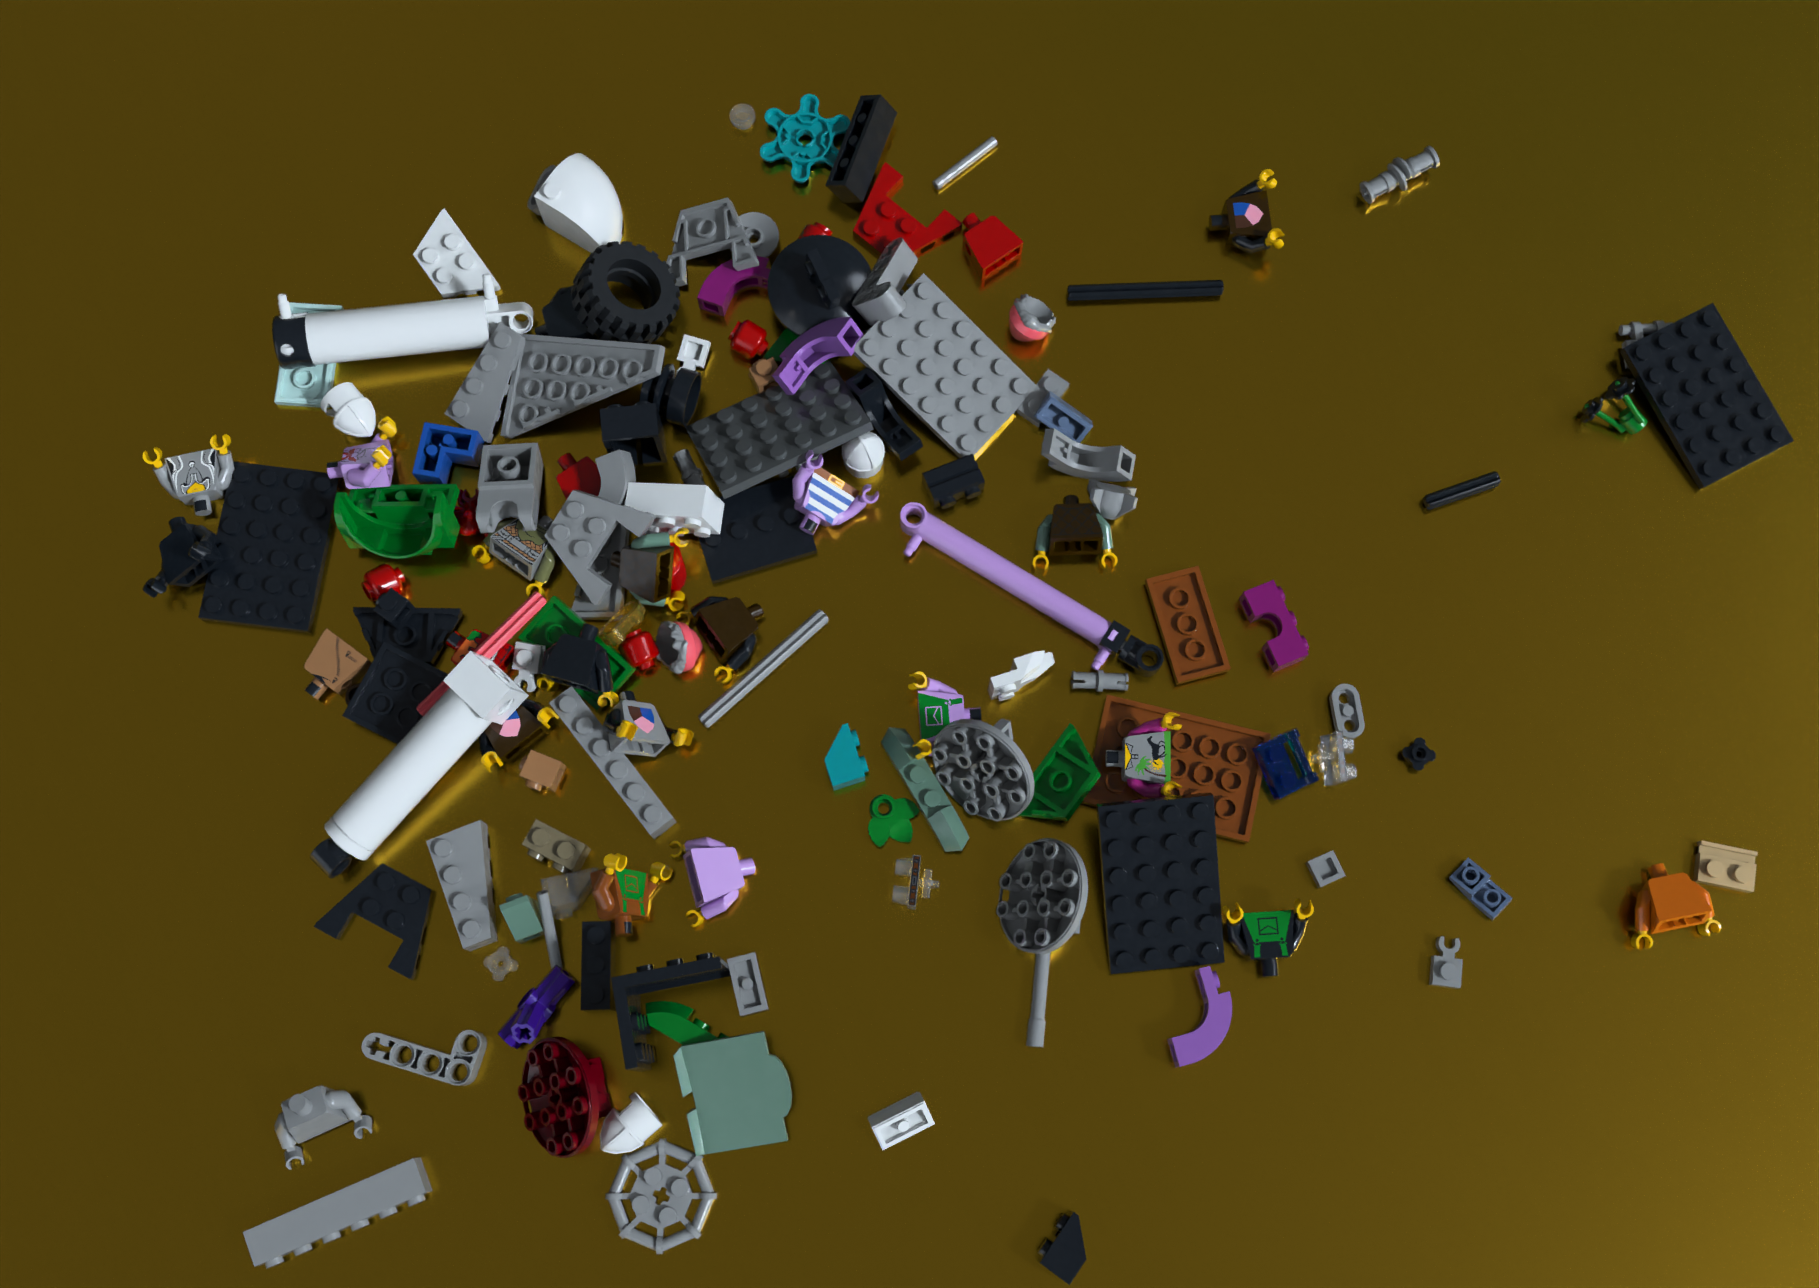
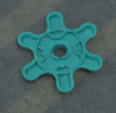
(792, 127)

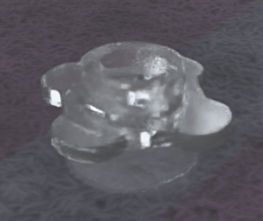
(491, 962)

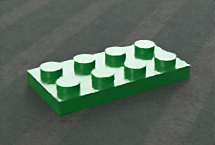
(559, 619)

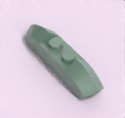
(925, 790)

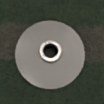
(762, 228)

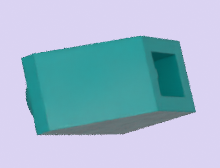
(843, 761)

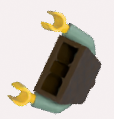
(1074, 531)
(648, 568)

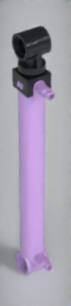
(1028, 588)

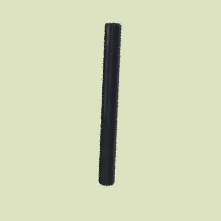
(1145, 290)

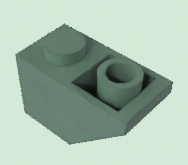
(522, 917)

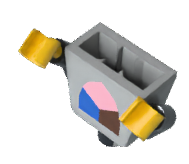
(639, 730)

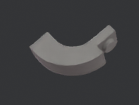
(1087, 461)
(615, 472)

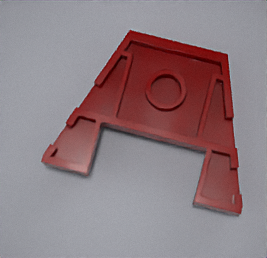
(885, 220)

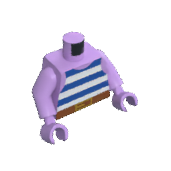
(825, 497)

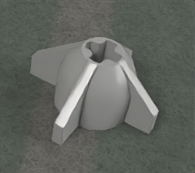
(1111, 500)

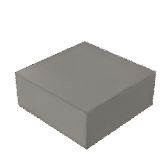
(1325, 869)

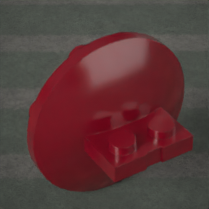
(564, 1096)

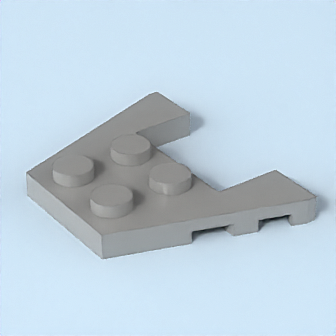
(706, 231)
(582, 532)

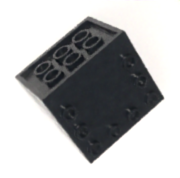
(627, 990)

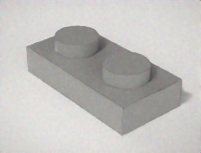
(1048, 382)
(747, 984)

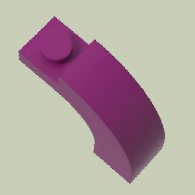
(726, 282)

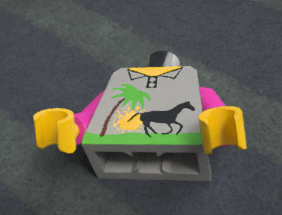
(1147, 758)

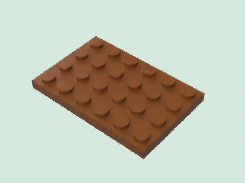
(1204, 759)

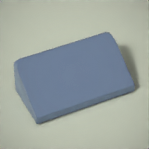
(1063, 417)

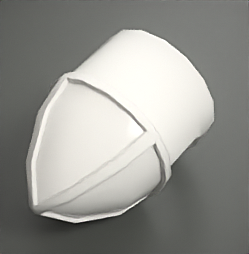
(351, 410)
(863, 455)
(629, 1128)

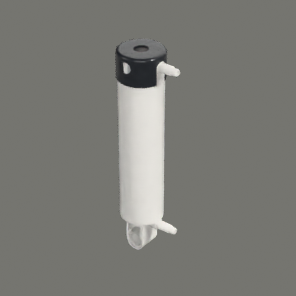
(392, 330)

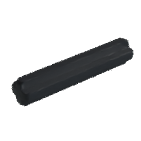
(1461, 490)

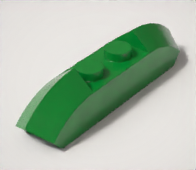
(673, 1021)

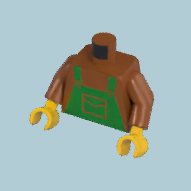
(624, 893)

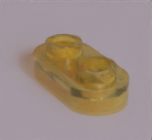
(627, 617)

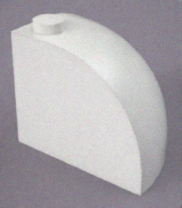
(581, 203)

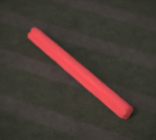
(493, 642)

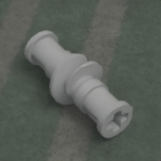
(1398, 173)

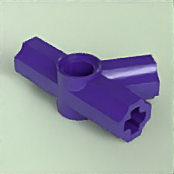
(536, 1008)

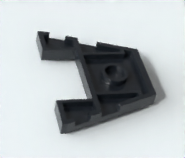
(391, 903)

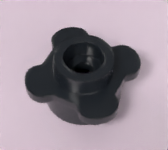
(1416, 762)

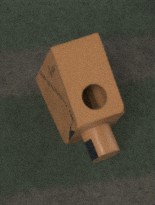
(334, 665)

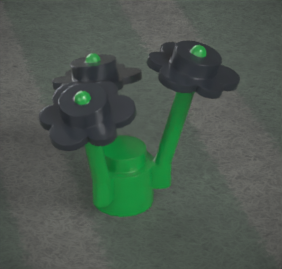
(1630, 418)

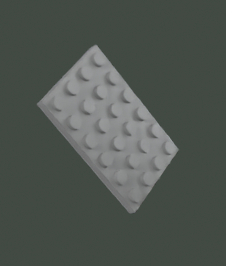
(944, 369)

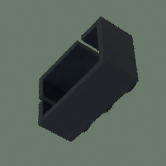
(625, 424)

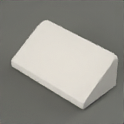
(900, 1120)

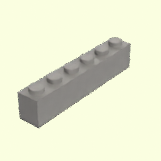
(613, 765)
(336, 1212)

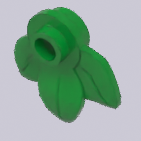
(894, 822)

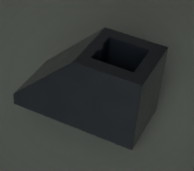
(1066, 1250)

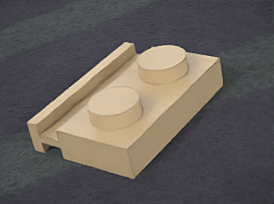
(1725, 866)

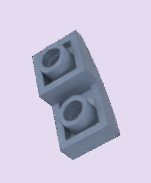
(1479, 889)

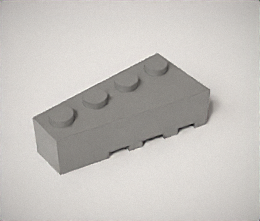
(466, 880)

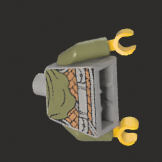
(521, 550)

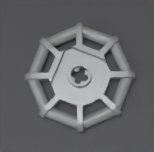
(645, 1203)

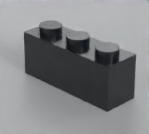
(598, 966)

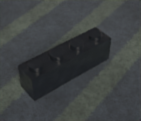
(861, 148)

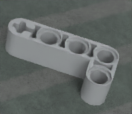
(880, 294)
(422, 1054)

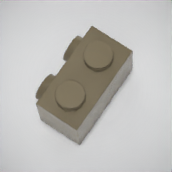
(555, 846)

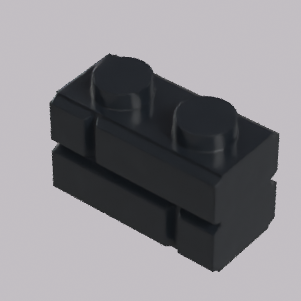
(953, 482)

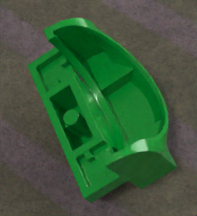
(409, 521)

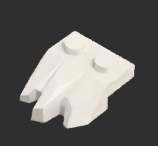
(1023, 671)

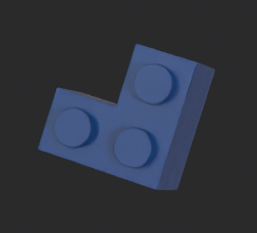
(443, 446)

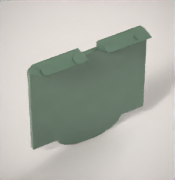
(736, 1092)

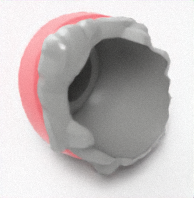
(1030, 319)
(678, 646)

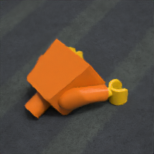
(1671, 904)

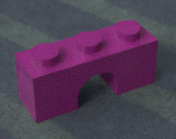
(1268, 603)

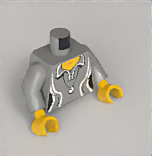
(196, 476)

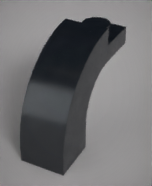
(885, 421)

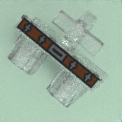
(1332, 758)
(911, 868)

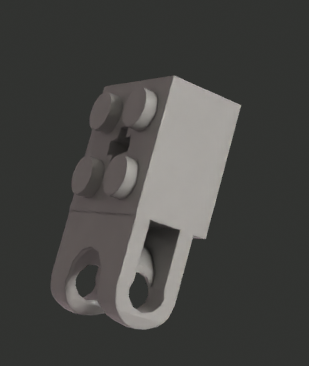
(509, 485)

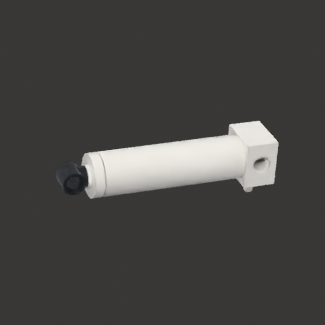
(475, 699)

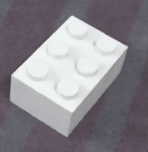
(678, 507)

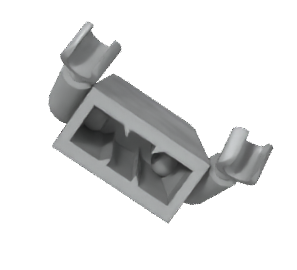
(313, 1114)

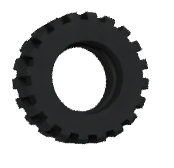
(640, 272)

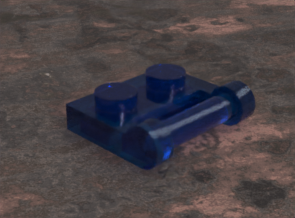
(1278, 767)

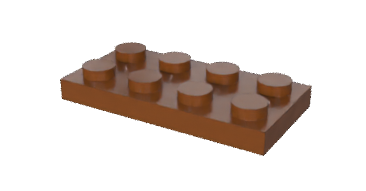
(1187, 625)

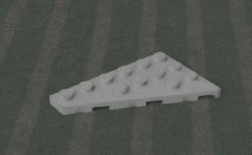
(571, 373)

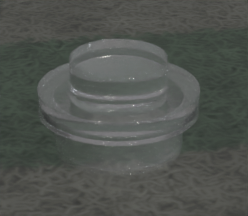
(742, 116)

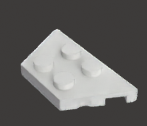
(451, 259)

